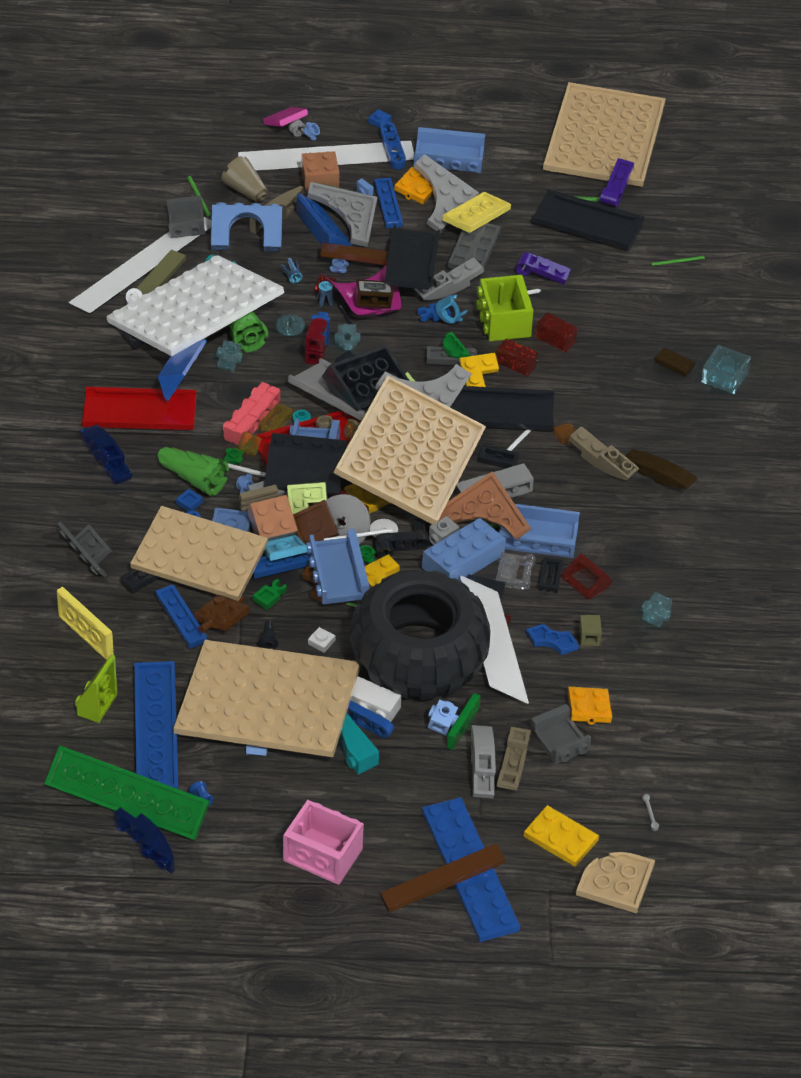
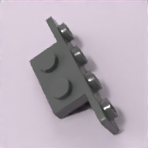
(91, 546)

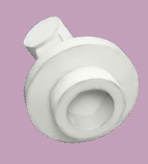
(133, 294)

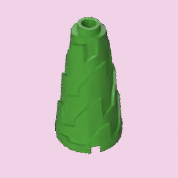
(249, 332)
(200, 470)

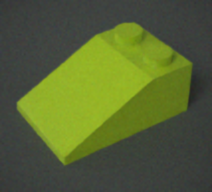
(98, 692)

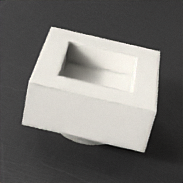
(321, 639)

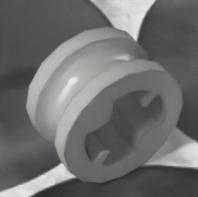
(297, 127)

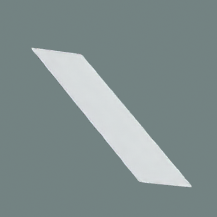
(501, 661)

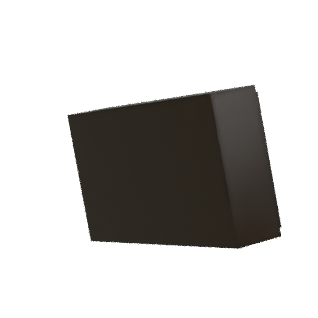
(675, 361)

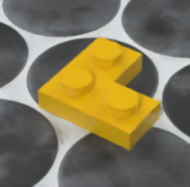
(477, 366)
(381, 569)

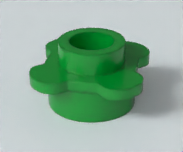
(233, 456)
(367, 553)

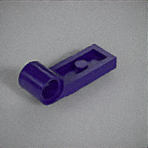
(617, 183)
(544, 267)

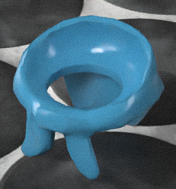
(445, 303)

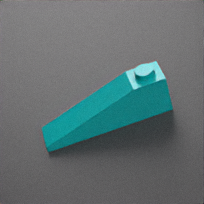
(358, 749)

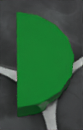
(454, 347)

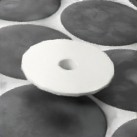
(383, 524)

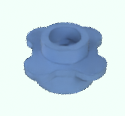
(311, 130)
(339, 266)
(243, 482)

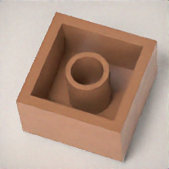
(320, 169)
(272, 518)

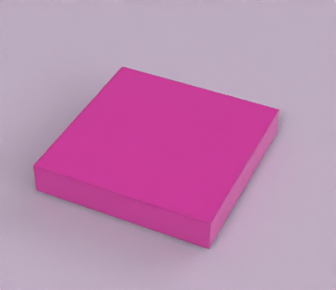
(285, 116)

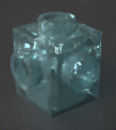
(347, 329)
(229, 355)
(657, 609)

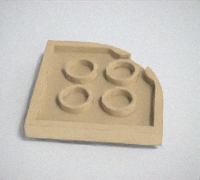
(617, 880)

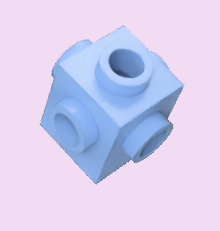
(442, 716)

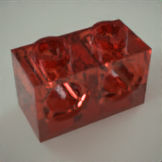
(556, 332)

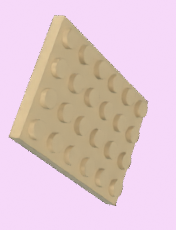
(199, 553)

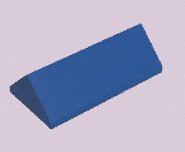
(319, 222)
(177, 367)

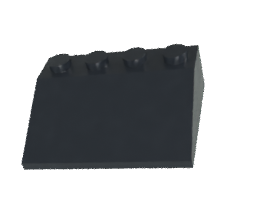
(357, 376)
(304, 460)

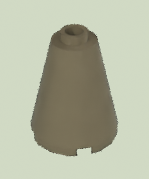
(244, 179)

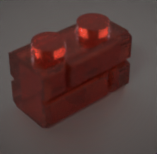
(517, 357)

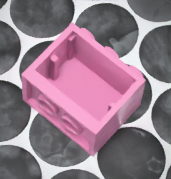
(323, 842)

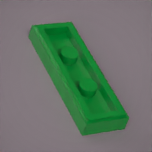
(463, 721)

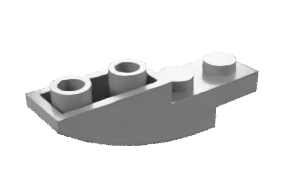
(453, 281)
(483, 761)

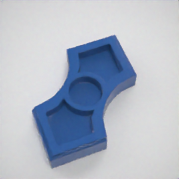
(560, 641)

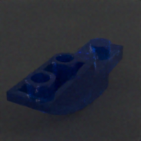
(108, 452)
(151, 839)

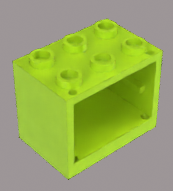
(505, 307)

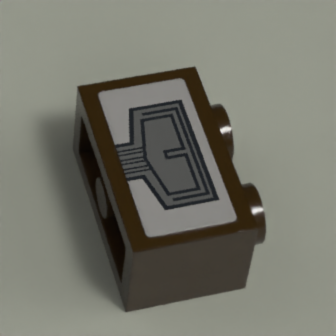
(373, 294)

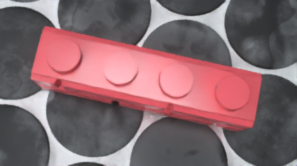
(251, 412)

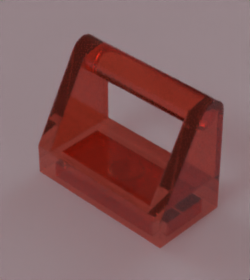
(578, 564)

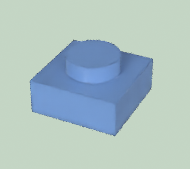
(364, 187)

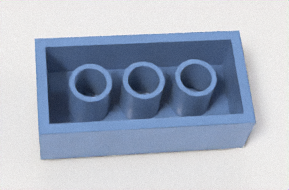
(465, 551)

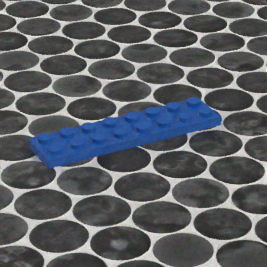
(156, 721)
(482, 894)

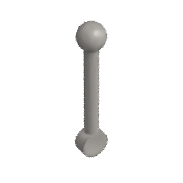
(654, 825)

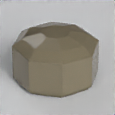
(324, 422)

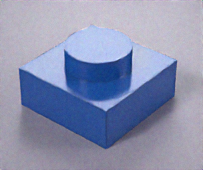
(379, 117)
(189, 500)

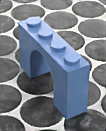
(225, 215)

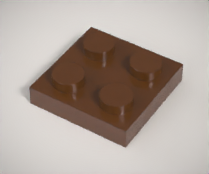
(315, 521)

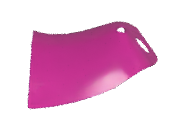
(348, 289)

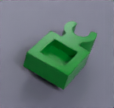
(268, 596)

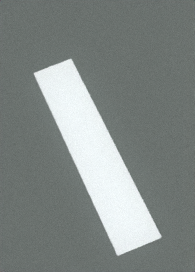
(344, 153)
(131, 271)

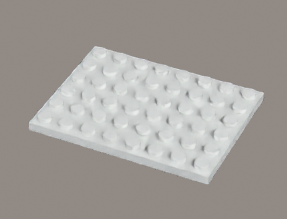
(194, 305)

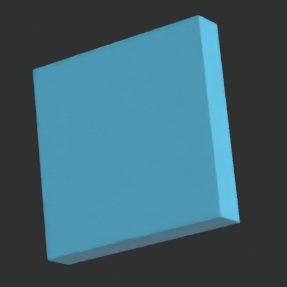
(284, 547)

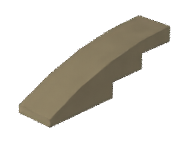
(288, 204)

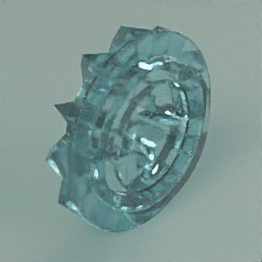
(285, 329)

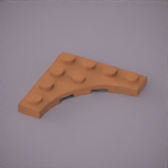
(489, 502)

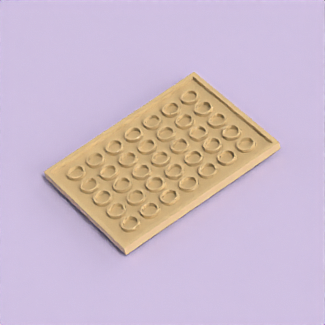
(601, 127)
(410, 450)
(268, 698)

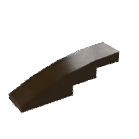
(662, 469)

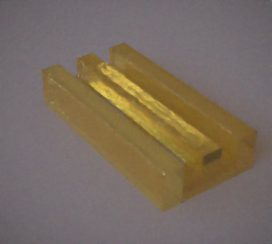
(278, 421)

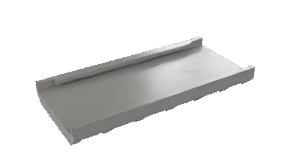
(313, 383)

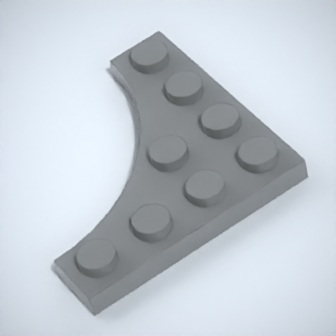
(447, 190)
(353, 207)
(442, 389)

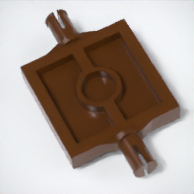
(221, 613)

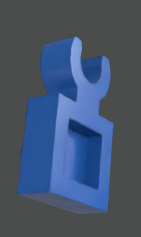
(426, 313)

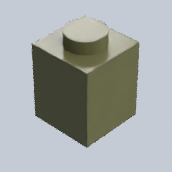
(590, 630)

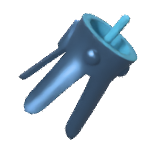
(293, 275)
(325, 288)

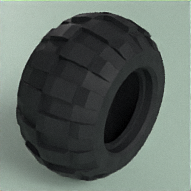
(414, 664)

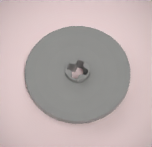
(354, 513)

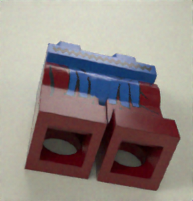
(317, 338)

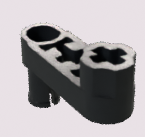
(390, 542)

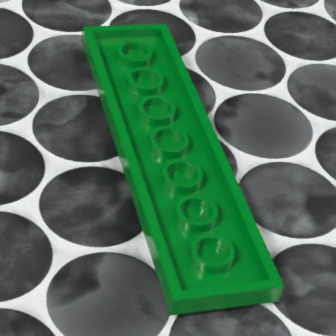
(134, 793)

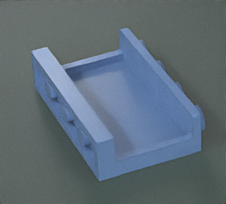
(451, 148)
(551, 533)
(338, 568)

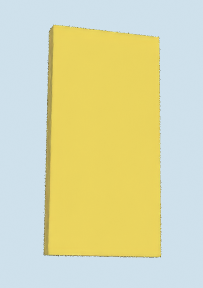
(476, 212)
(85, 623)

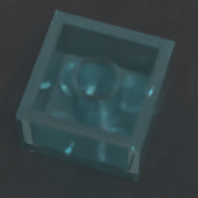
(726, 369)

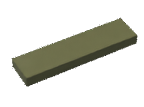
(162, 271)

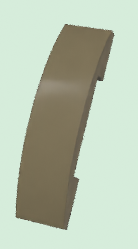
(514, 758)

